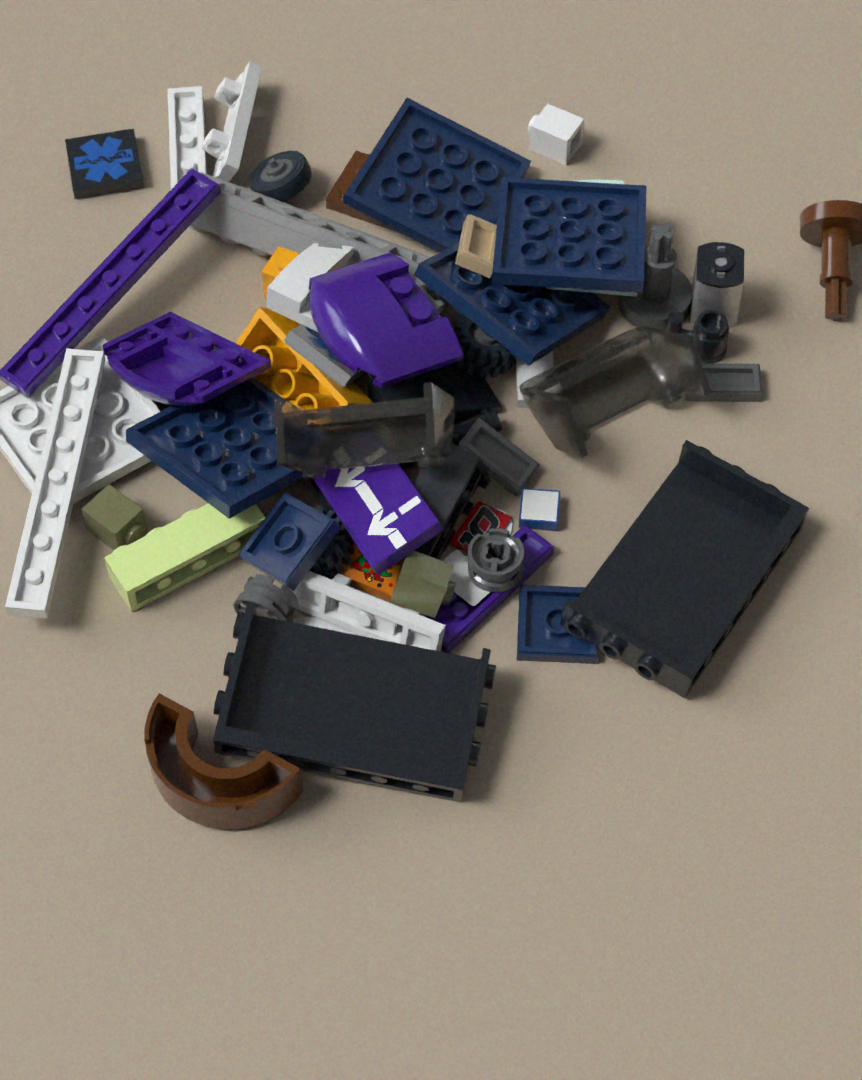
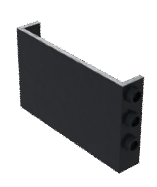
(686, 569)
(352, 706)

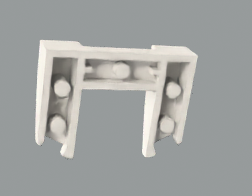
(290, 289)

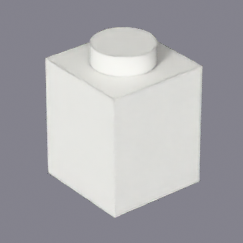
(556, 134)

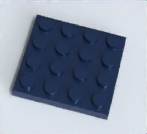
(432, 176)
(570, 235)
(521, 318)
(219, 447)

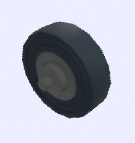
(281, 175)

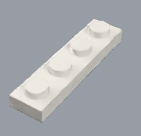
(186, 131)

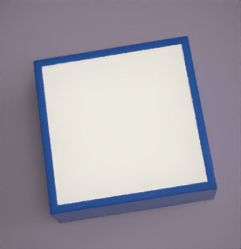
(539, 508)

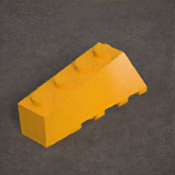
(290, 373)

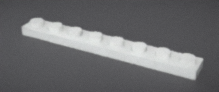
(55, 485)

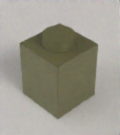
(114, 518)
(423, 584)

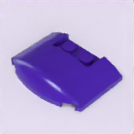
(381, 321)
(180, 361)

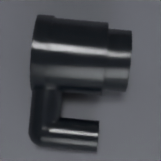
(709, 333)

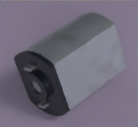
(718, 280)

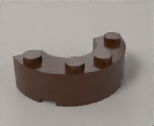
(208, 793)

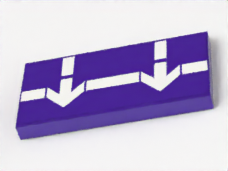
(380, 511)

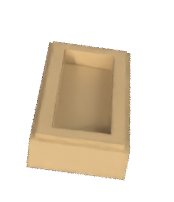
(477, 245)

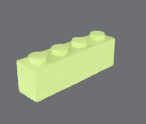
(179, 553)

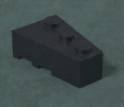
(448, 493)

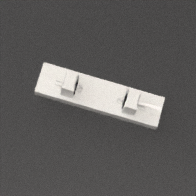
(229, 144)
(364, 613)

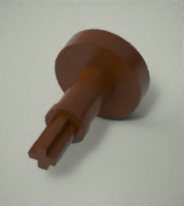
(835, 228)

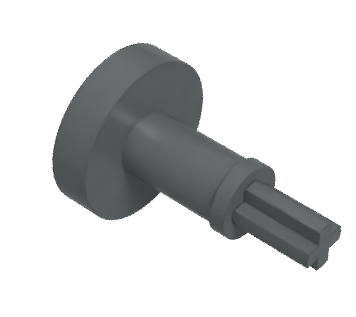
(664, 285)

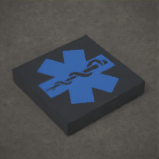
(104, 163)

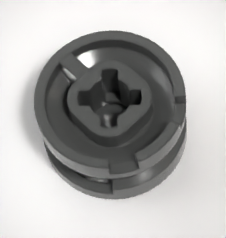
(495, 560)
(269, 599)

